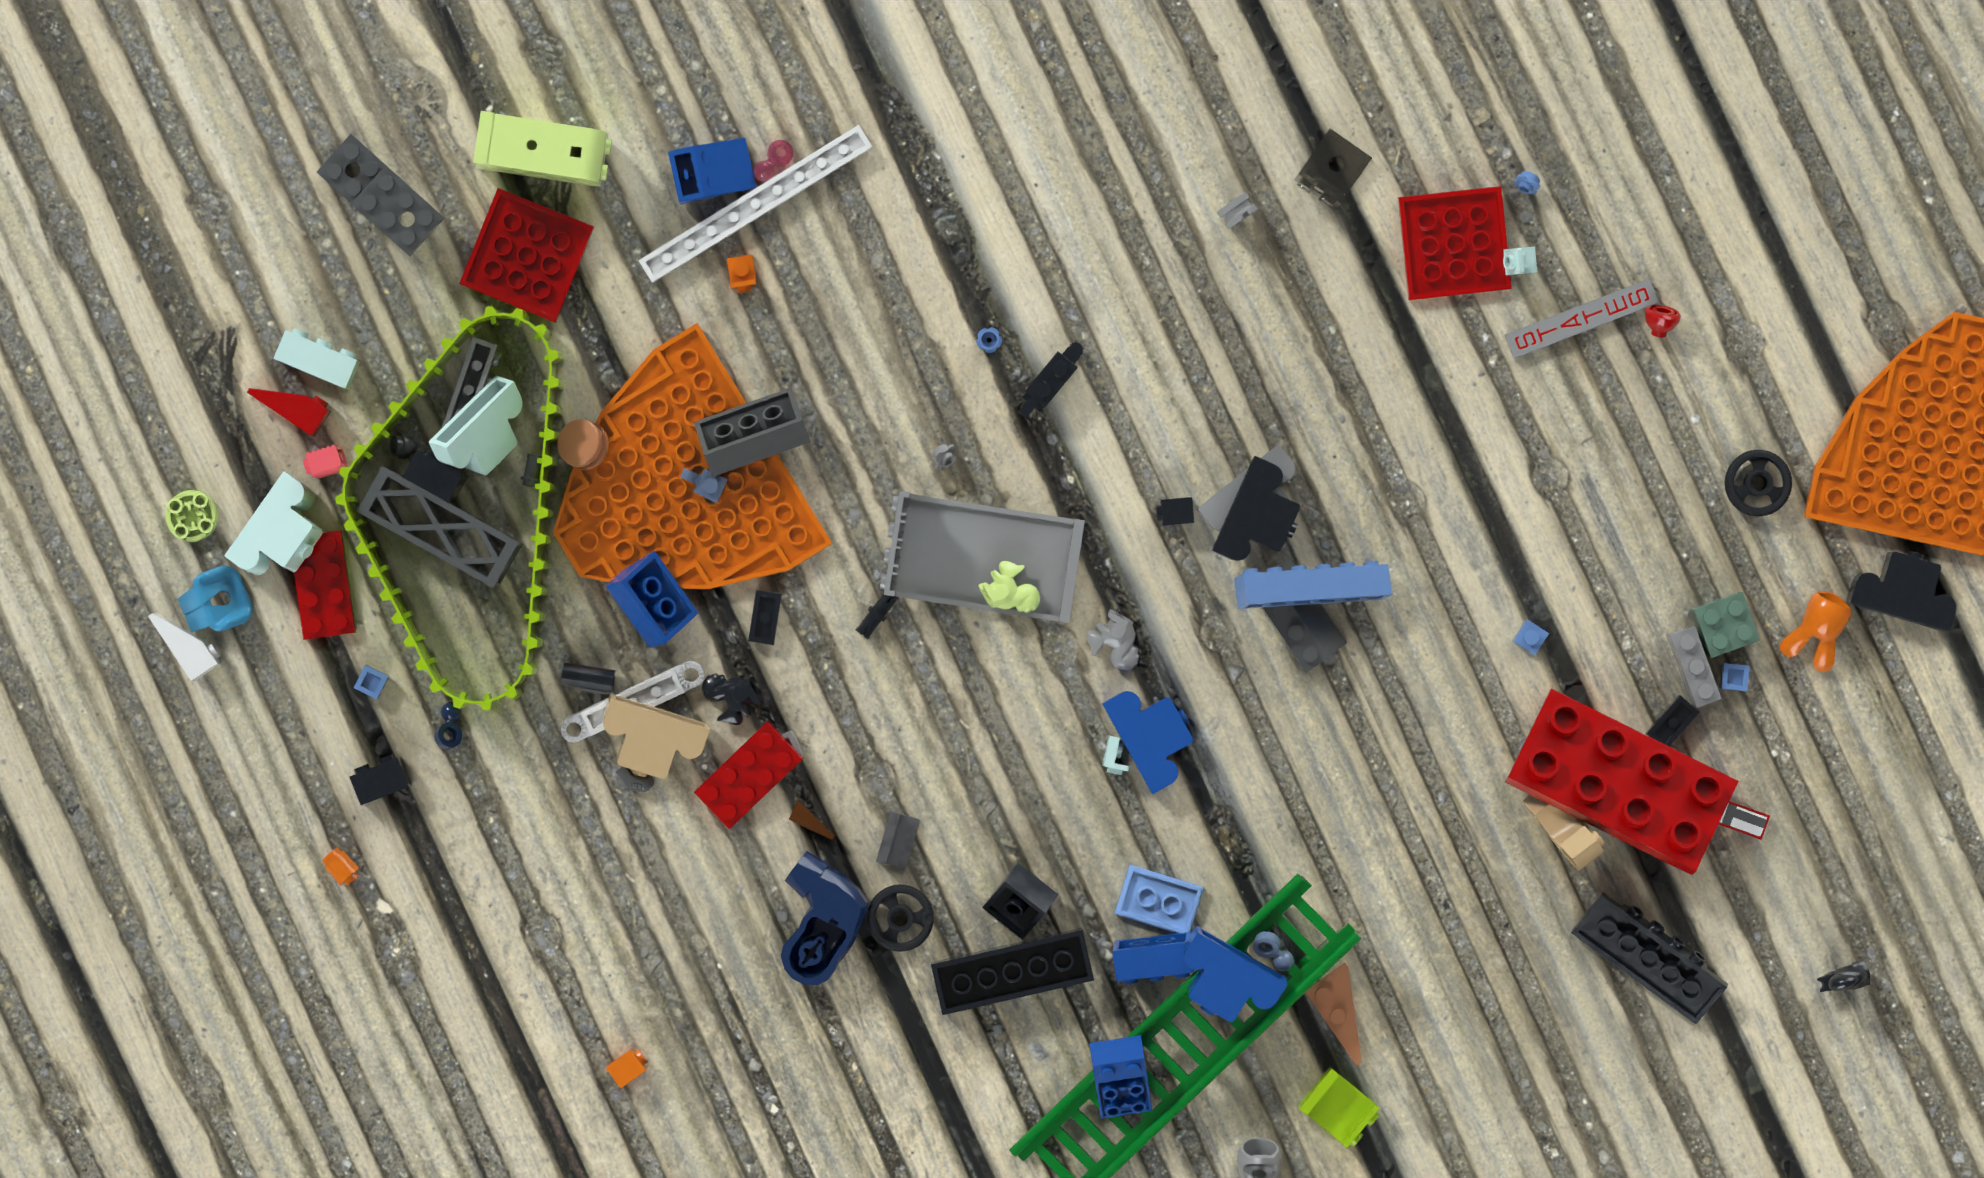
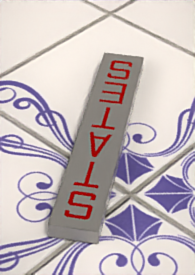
(1581, 318)

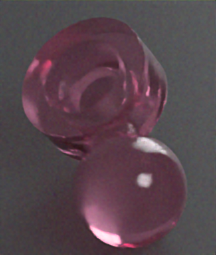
(765, 169)

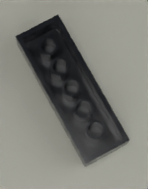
(1012, 971)

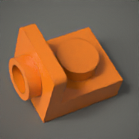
(742, 273)

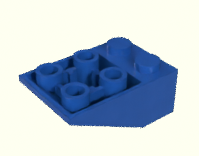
(711, 170)
(1120, 1076)

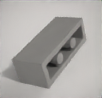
(1693, 666)

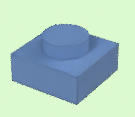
(1530, 637)
(1734, 677)
(371, 681)

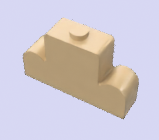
(652, 736)

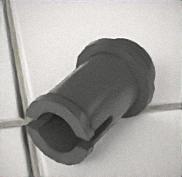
(532, 471)

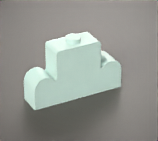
(480, 431)
(277, 529)

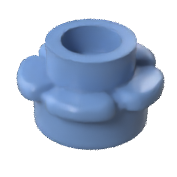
(989, 333)

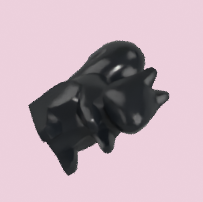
(737, 694)
(1849, 977)

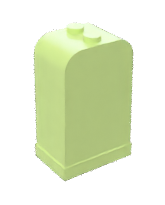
(541, 149)

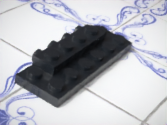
(1650, 956)

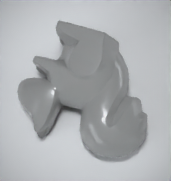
(1118, 635)

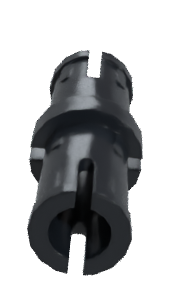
(876, 615)

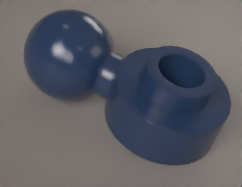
(450, 715)

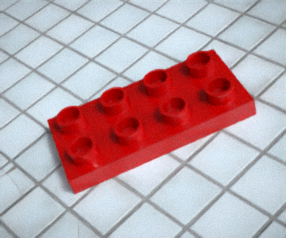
(1622, 782)

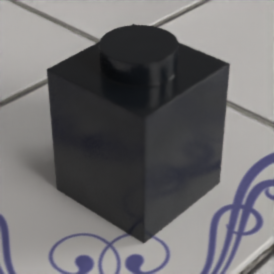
(1175, 511)

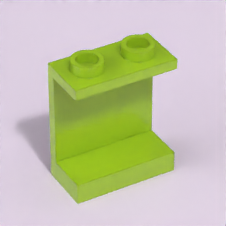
(1339, 1108)

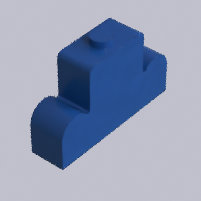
(1150, 735)
(1228, 977)

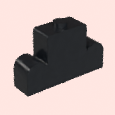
(1257, 514)
(1905, 591)

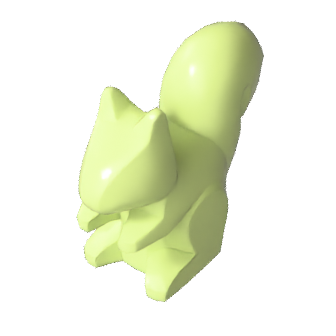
(1006, 594)

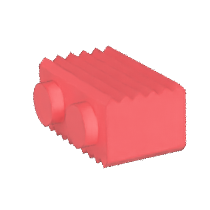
(325, 461)

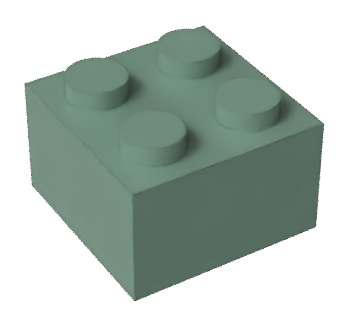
(1724, 624)

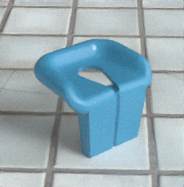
(199, 609)

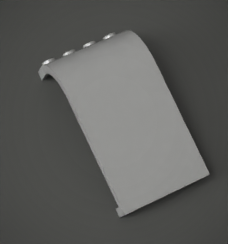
(952, 546)

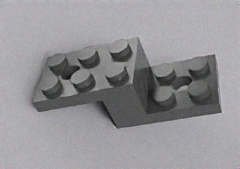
(380, 195)

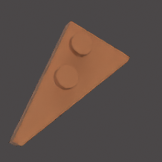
(1335, 1003)

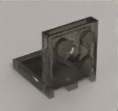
(1321, 180)

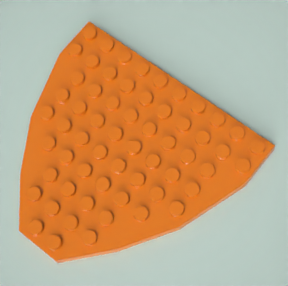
(1913, 445)
(644, 506)

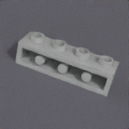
(474, 374)

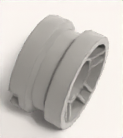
(1237, 210)

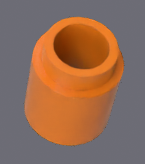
(341, 867)

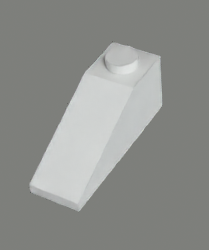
(190, 651)

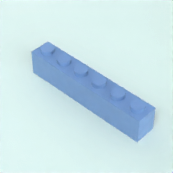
(1312, 586)

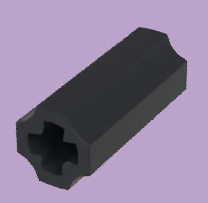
(588, 677)

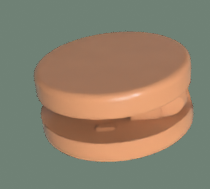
(582, 444)

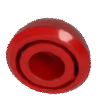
(1661, 319)

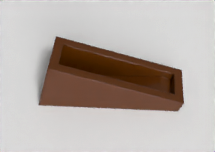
(806, 818)

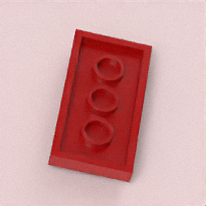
(325, 589)
(748, 775)

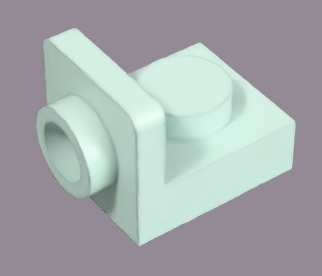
(1520, 260)
(1113, 751)

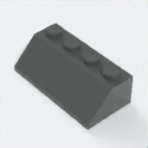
(751, 432)
(1305, 630)

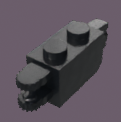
(1051, 379)

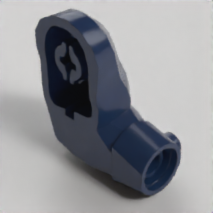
(829, 923)

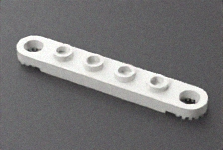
(649, 692)

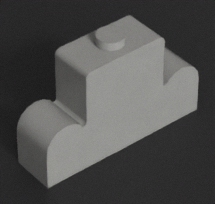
(1218, 506)

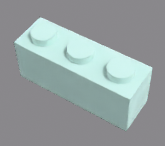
(317, 358)

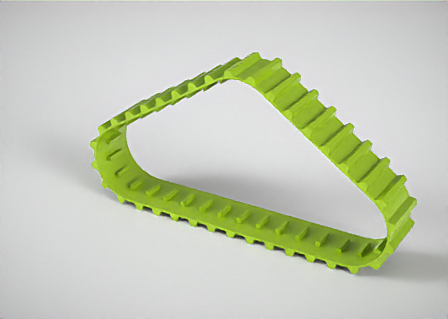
(541, 539)

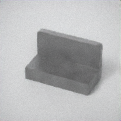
(898, 840)

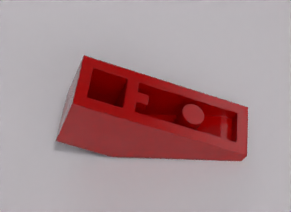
(300, 410)

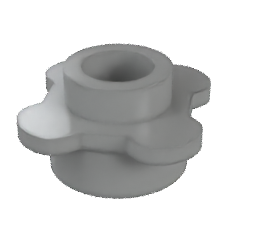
(944, 456)

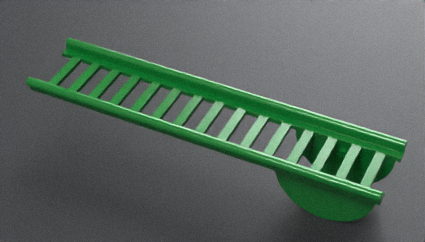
(1300, 980)

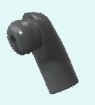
(635, 783)

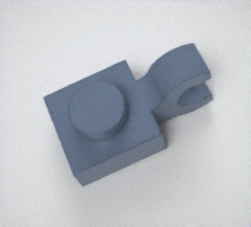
(706, 484)

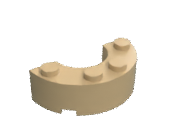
(1567, 833)

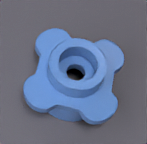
(1527, 182)

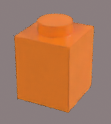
(627, 1067)

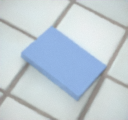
(1158, 900)

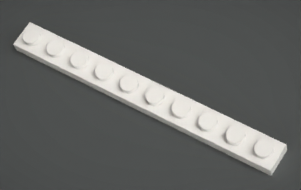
(755, 204)

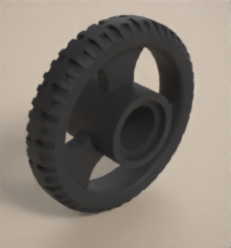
(1758, 459)
(888, 897)

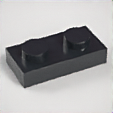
(765, 617)
(1673, 721)

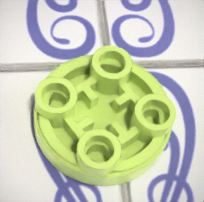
(191, 516)

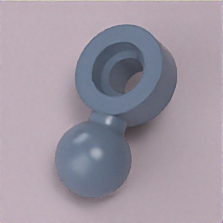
(1267, 946)

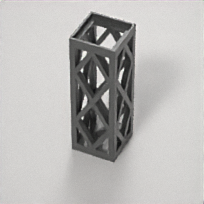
(378, 494)

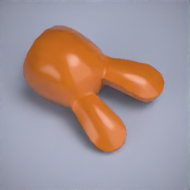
(1824, 619)

